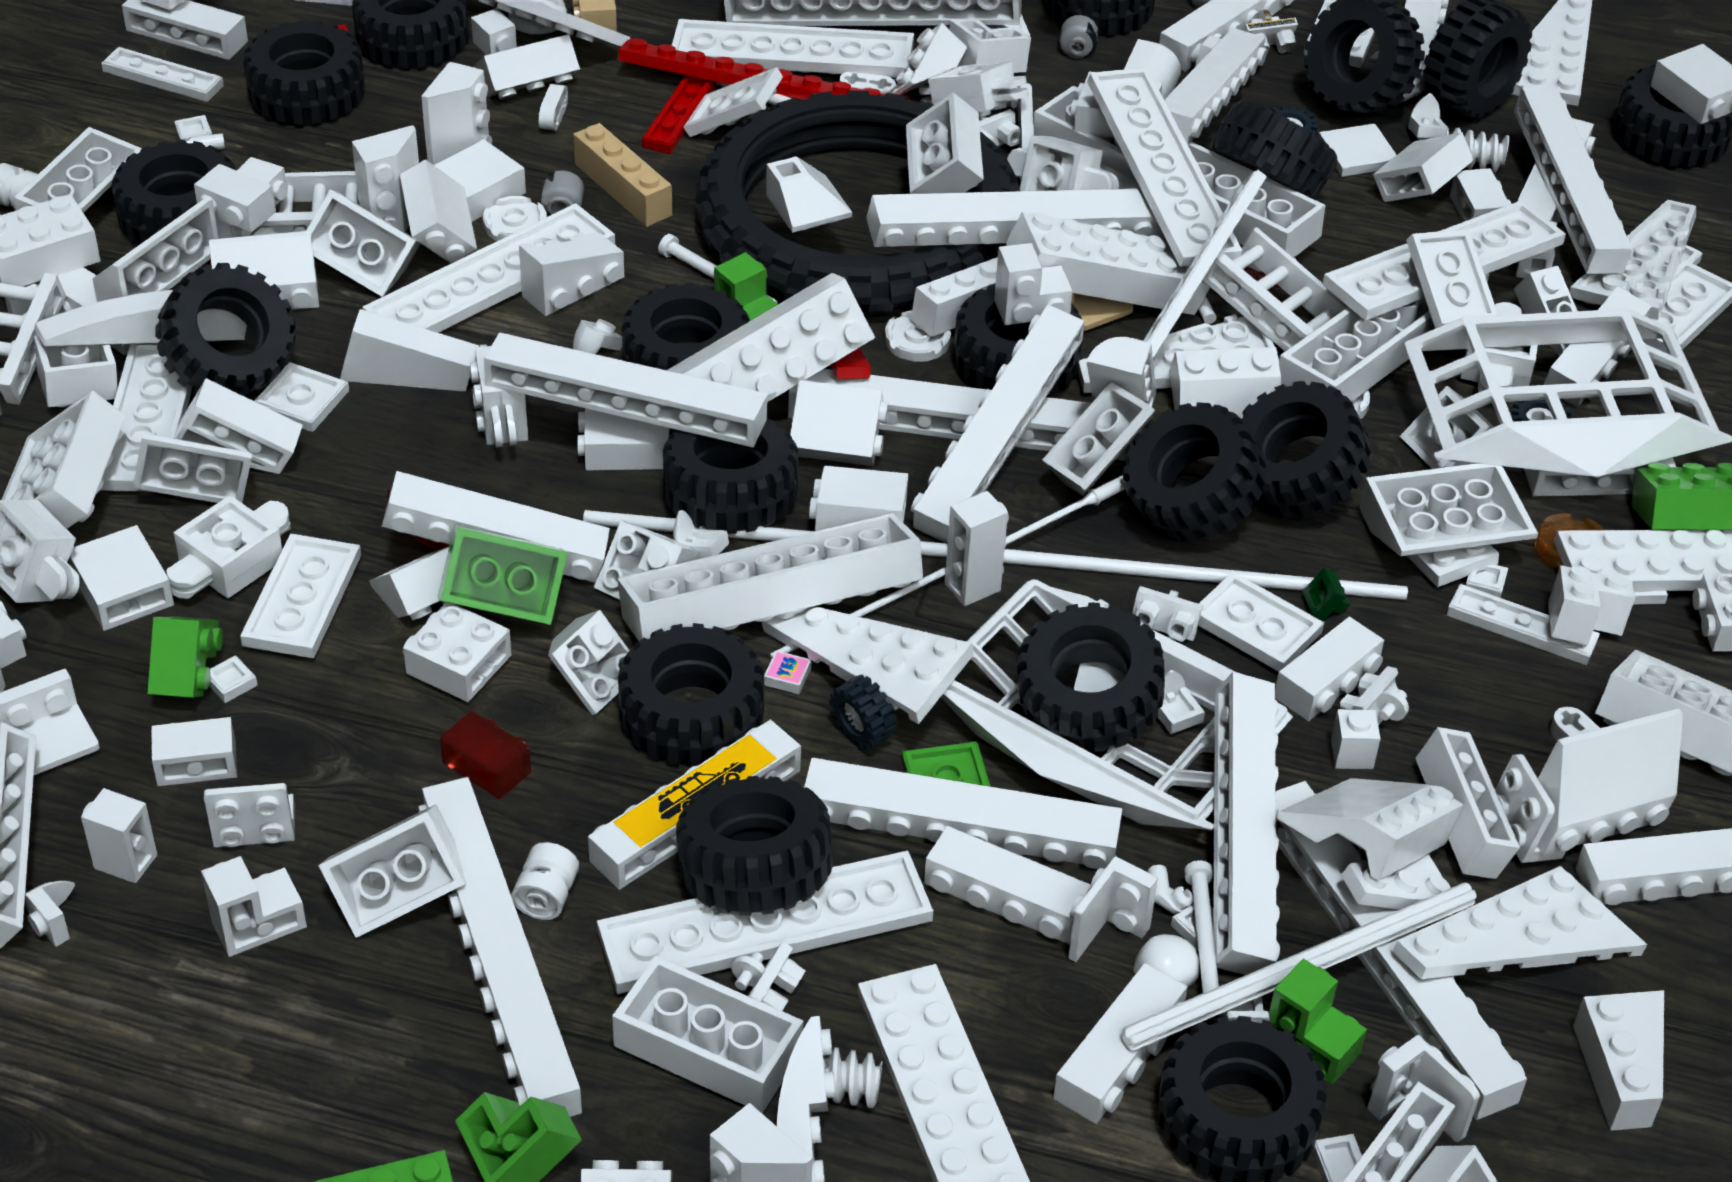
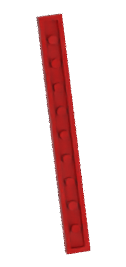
(725, 69)

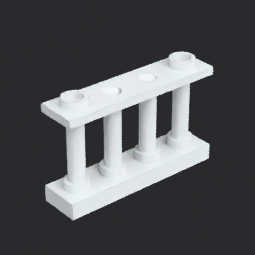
(309, 188)
(1258, 304)
(21, 359)

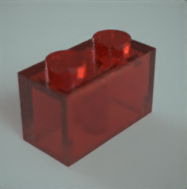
(486, 754)

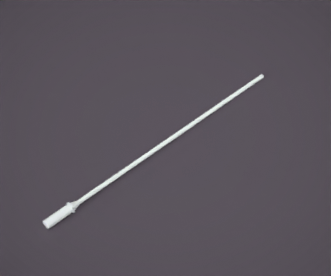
(1094, 497)

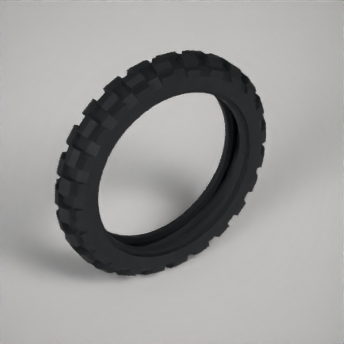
(816, 126)

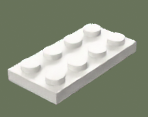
(1692, 303)
(301, 596)

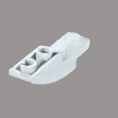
(806, 1091)

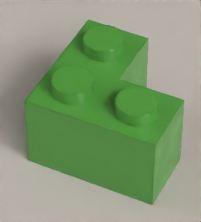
(746, 282)
(180, 655)
(1305, 1009)
(516, 1140)

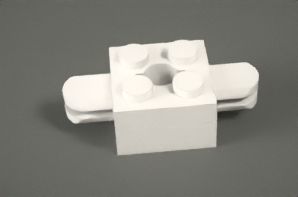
(979, 85)
(1059, 165)
(1510, 364)
(502, 410)
(227, 547)
(35, 553)

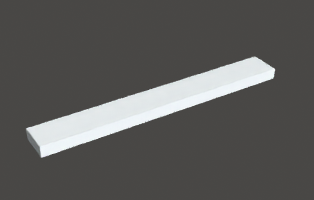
(1204, 260)

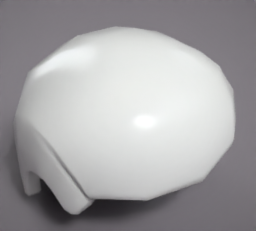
(1170, 956)

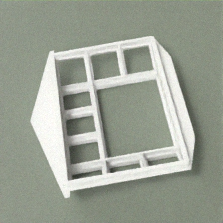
(1576, 444)
(1070, 764)

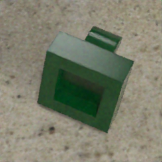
(1325, 595)

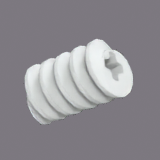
(1485, 151)
(855, 1077)

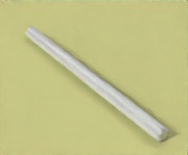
(1322, 955)

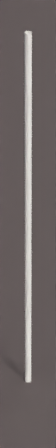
(1047, 559)

